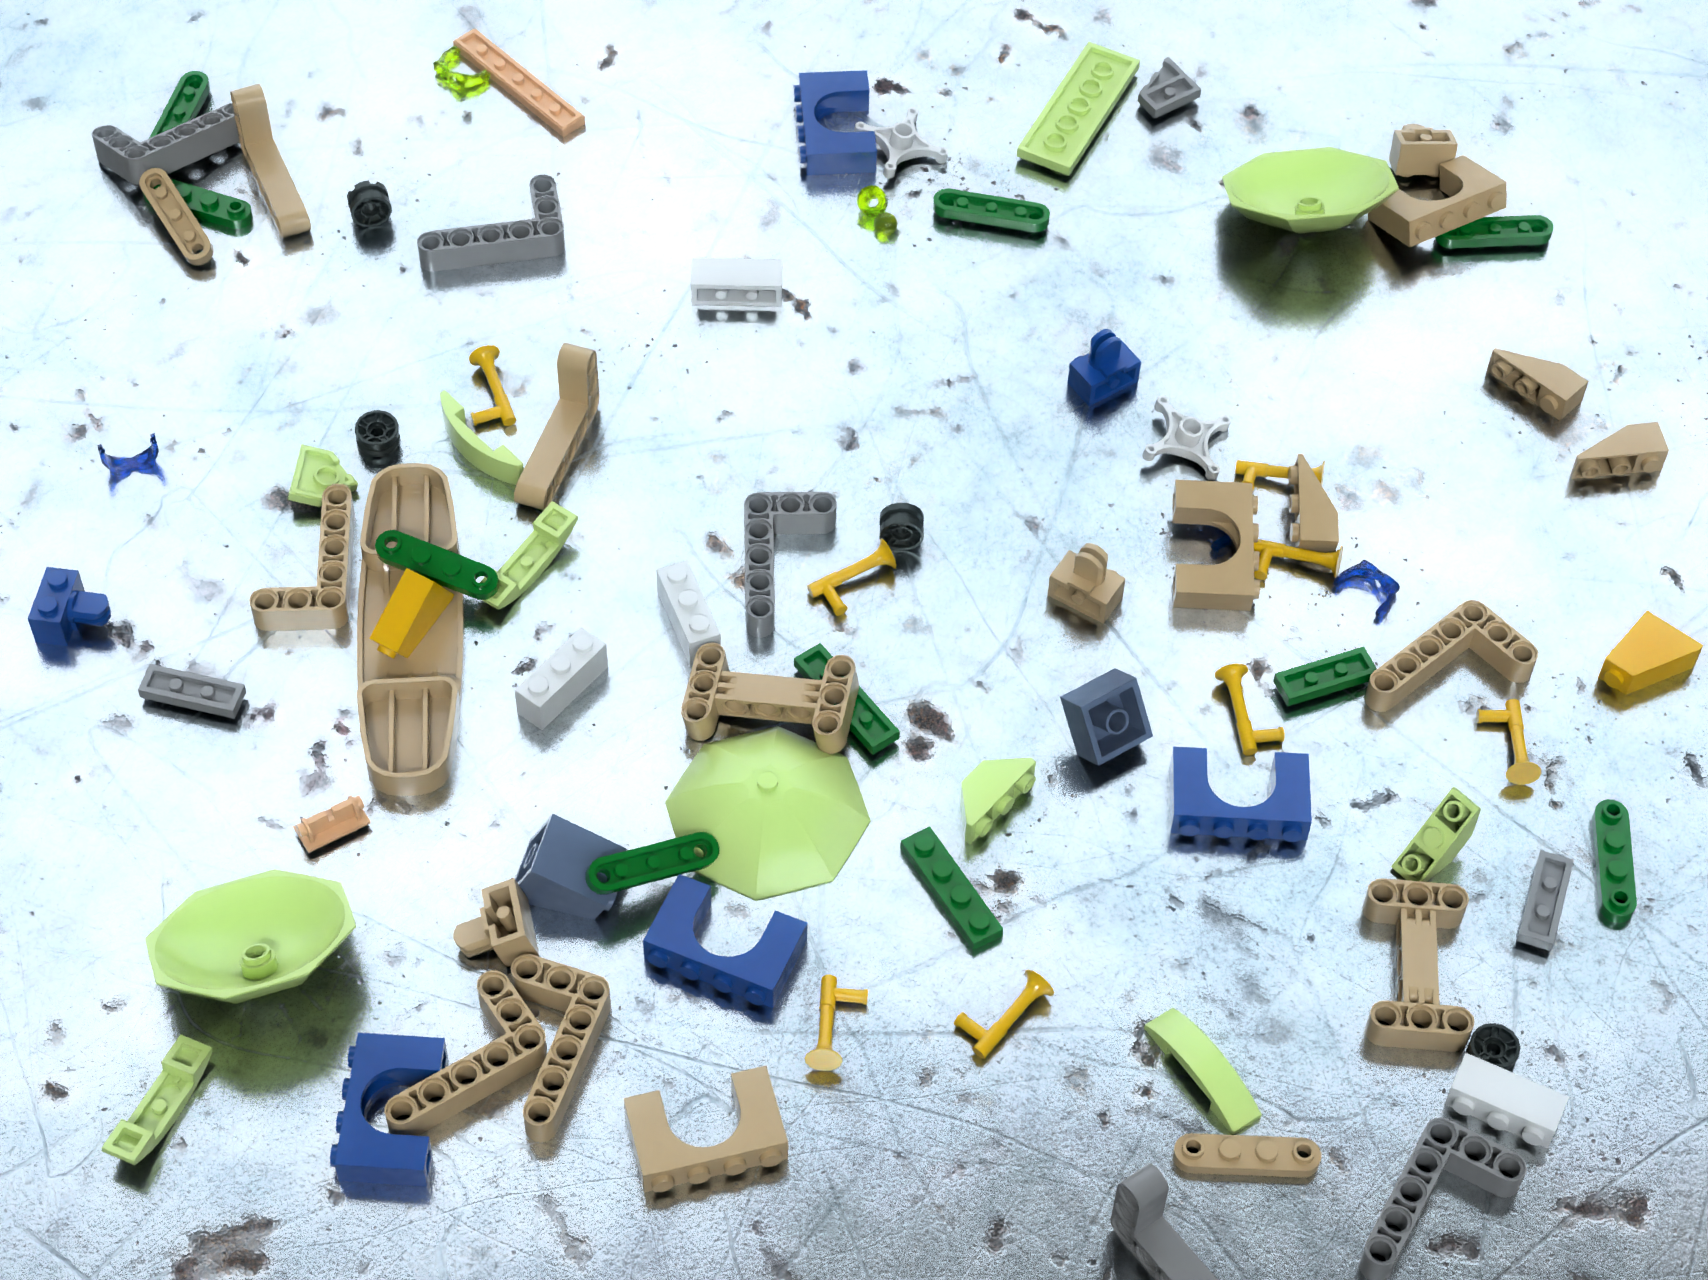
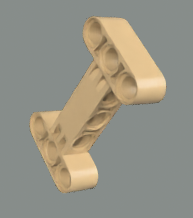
(770, 697)
(1417, 965)

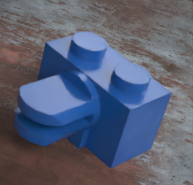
(1105, 369)
(63, 606)

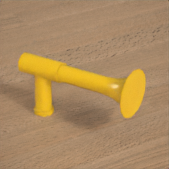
(485, 358)
(1253, 469)
(1267, 549)
(826, 585)
(1232, 676)
(1522, 770)
(988, 1039)
(824, 1057)

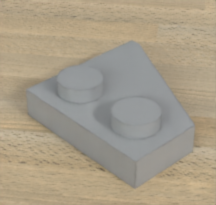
(1168, 90)

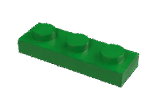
(1324, 676)

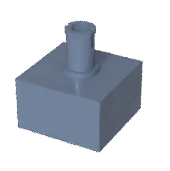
(1106, 716)

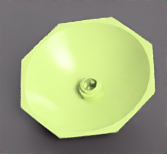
(1309, 188)
(776, 809)
(250, 936)

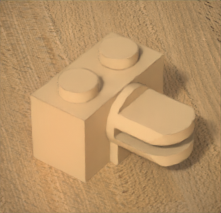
(1421, 150)
(1086, 583)
(503, 925)

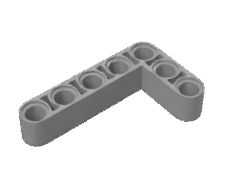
(168, 149)
(500, 241)
(769, 515)
(1420, 1186)
(1147, 1234)

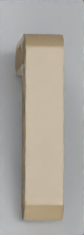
(266, 161)
(565, 428)
(329, 601)
(1465, 627)
(567, 1040)
(476, 1065)

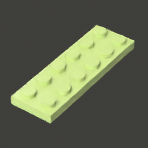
(1078, 108)

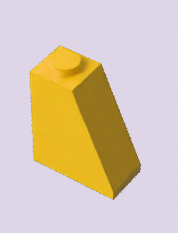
(409, 614)
(1649, 655)

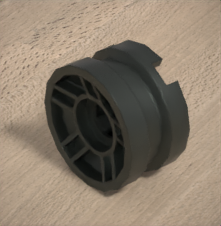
(369, 204)
(380, 424)
(901, 526)
(1495, 1038)

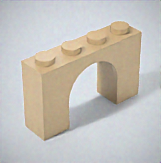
(1472, 194)
(1231, 509)
(668, 1161)

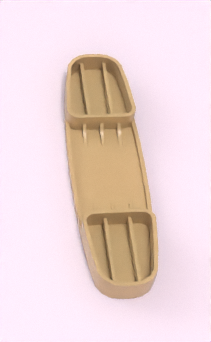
(412, 703)

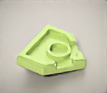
(314, 473)

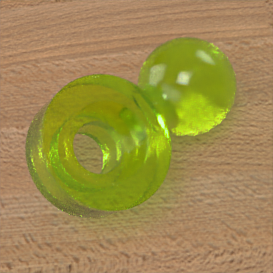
(885, 222)

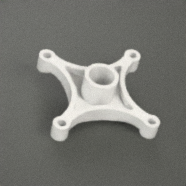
(903, 142)
(1187, 437)

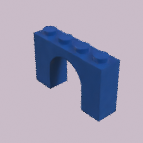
(827, 150)
(1200, 812)
(754, 975)
(376, 1065)

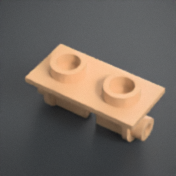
(332, 823)

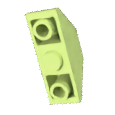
(992, 792)
(1439, 838)

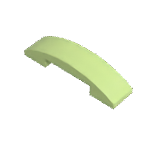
(498, 463)
(533, 555)
(1207, 1067)
(162, 1103)

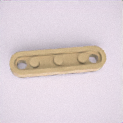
(176, 216)
(1246, 1155)

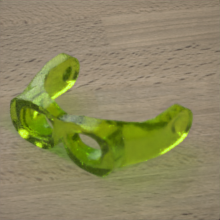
(462, 80)

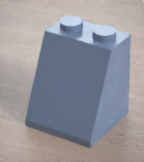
(556, 868)

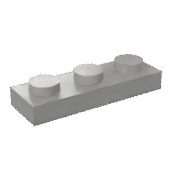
(192, 691)
(1545, 900)

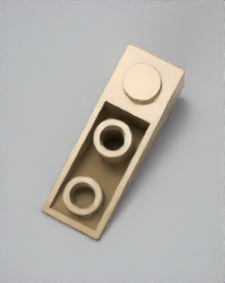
(1541, 381)
(1627, 451)
(1315, 515)

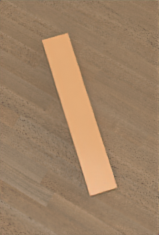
(519, 83)

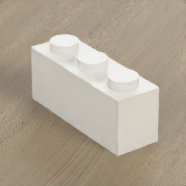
(736, 282)
(686, 608)
(561, 678)
(1506, 1101)

